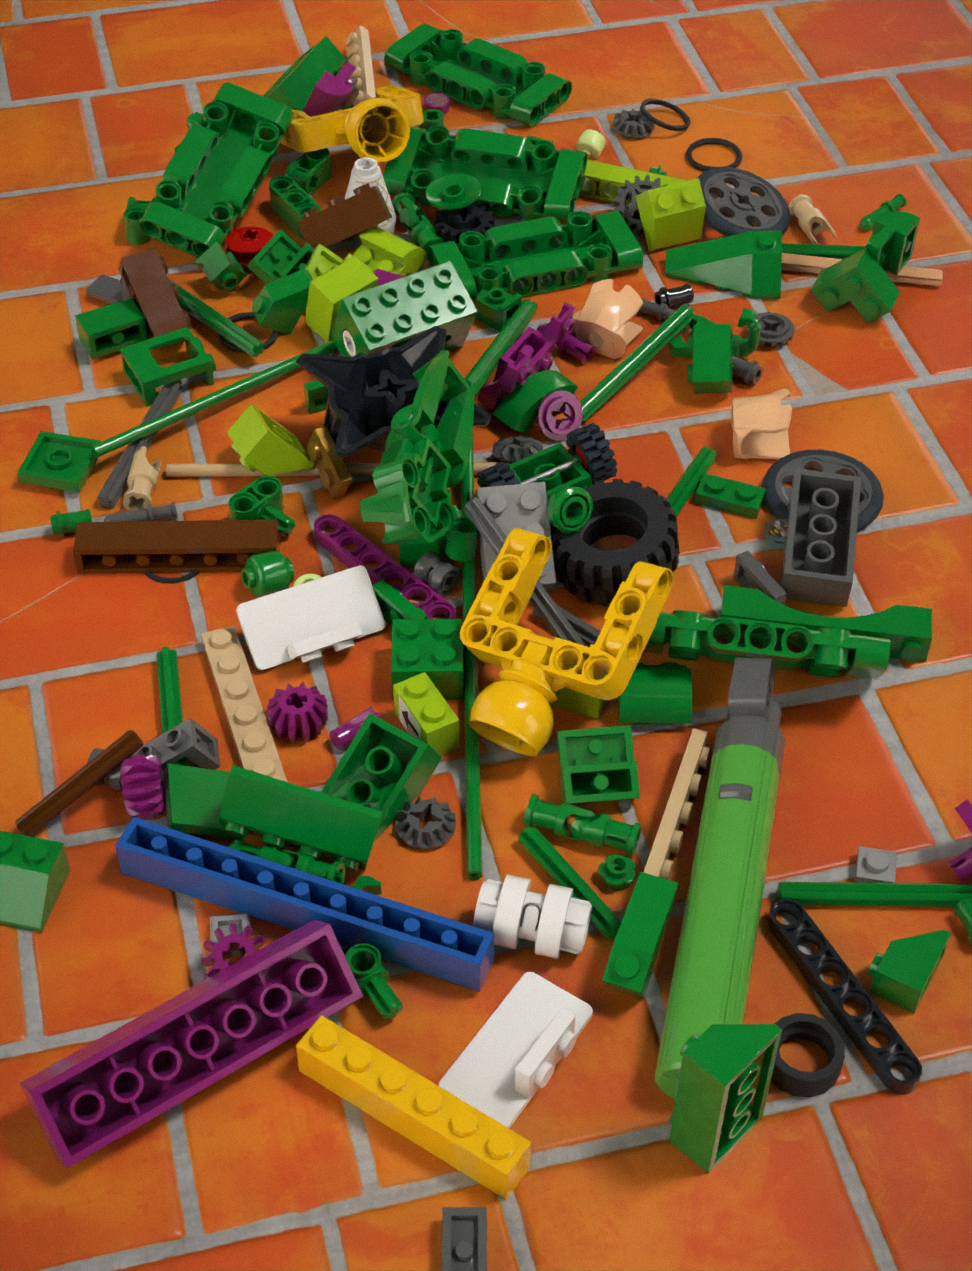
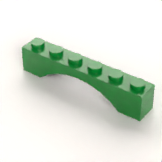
(905, 626)

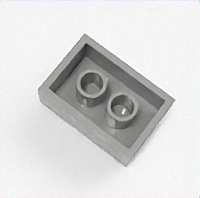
(517, 507)

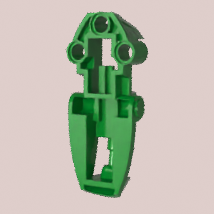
(422, 459)

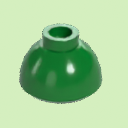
(570, 508)

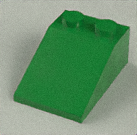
(382, 769)

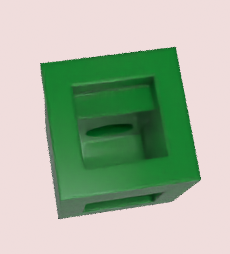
(496, 307)

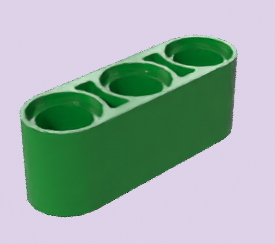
(290, 201)

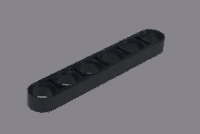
(848, 990)

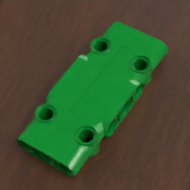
(478, 74)
(216, 170)
(511, 170)
(542, 254)
(819, 650)

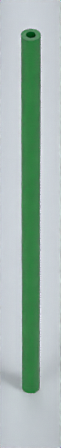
(206, 402)

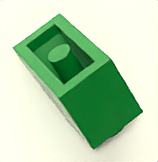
(283, 302)
(908, 968)

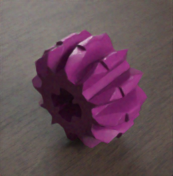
(297, 712)
(143, 786)
(227, 944)

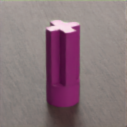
(345, 733)

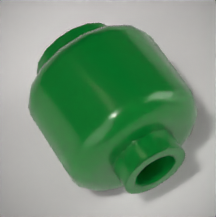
(267, 573)

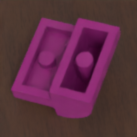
(331, 92)

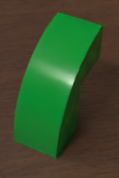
(520, 406)

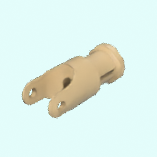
(809, 218)
(141, 481)

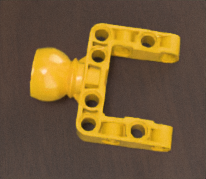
(373, 128)
(517, 708)

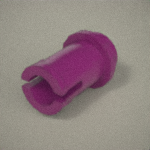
(575, 347)

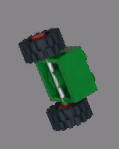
(584, 463)

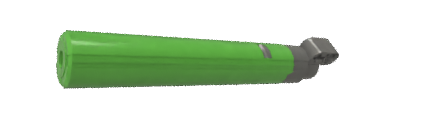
(727, 868)

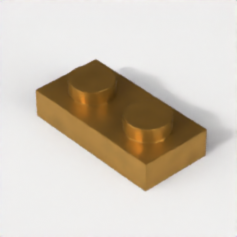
(331, 467)

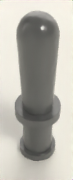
(660, 311)
(149, 514)

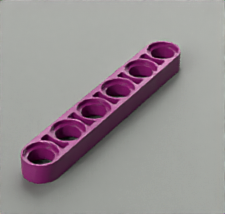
(386, 570)

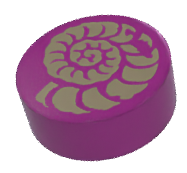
(436, 101)

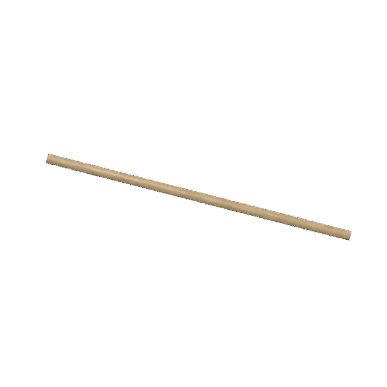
(235, 470)

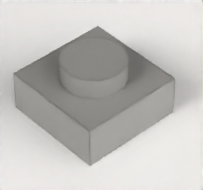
(875, 865)

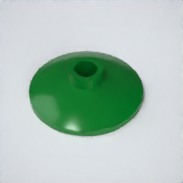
(453, 191)

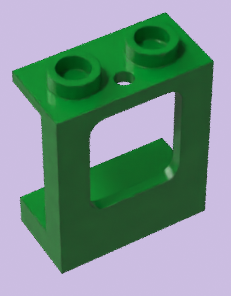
(147, 375)

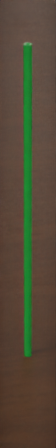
(472, 745)

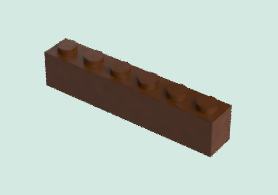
(171, 545)

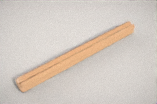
(816, 264)

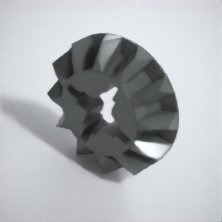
(632, 124)
(774, 322)
(515, 448)
(435, 832)

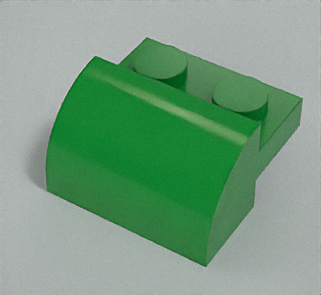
(893, 239)
(280, 258)
(657, 695)
(597, 765)

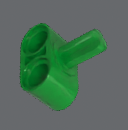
(261, 501)

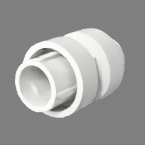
(515, 912)

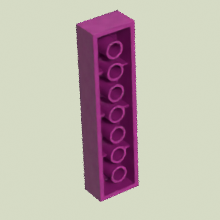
(190, 1042)

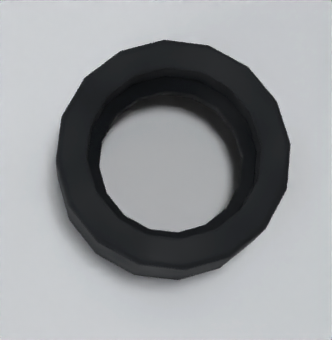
(827, 1037)

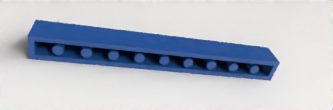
(294, 898)

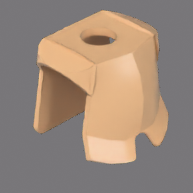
(606, 319)
(761, 426)

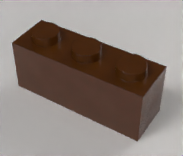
(344, 217)
(152, 292)

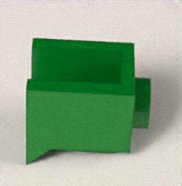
(221, 268)

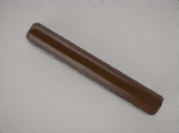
(79, 783)

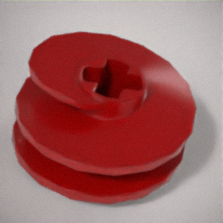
(247, 242)

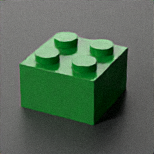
(430, 648)

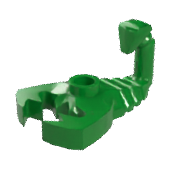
(741, 346)

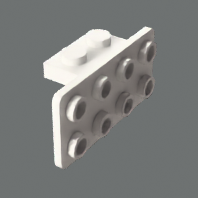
(310, 618)
(517, 1048)

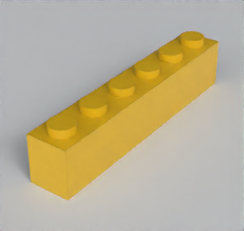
(414, 1107)

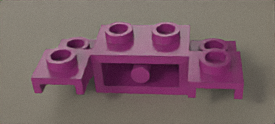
(527, 357)

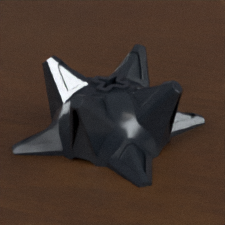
(373, 388)

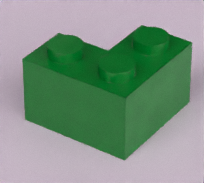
(859, 281)

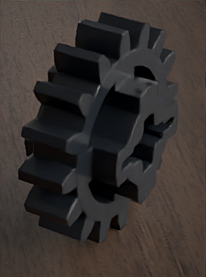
(453, 223)

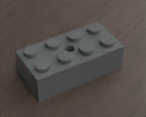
(820, 537)

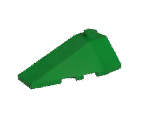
(737, 262)

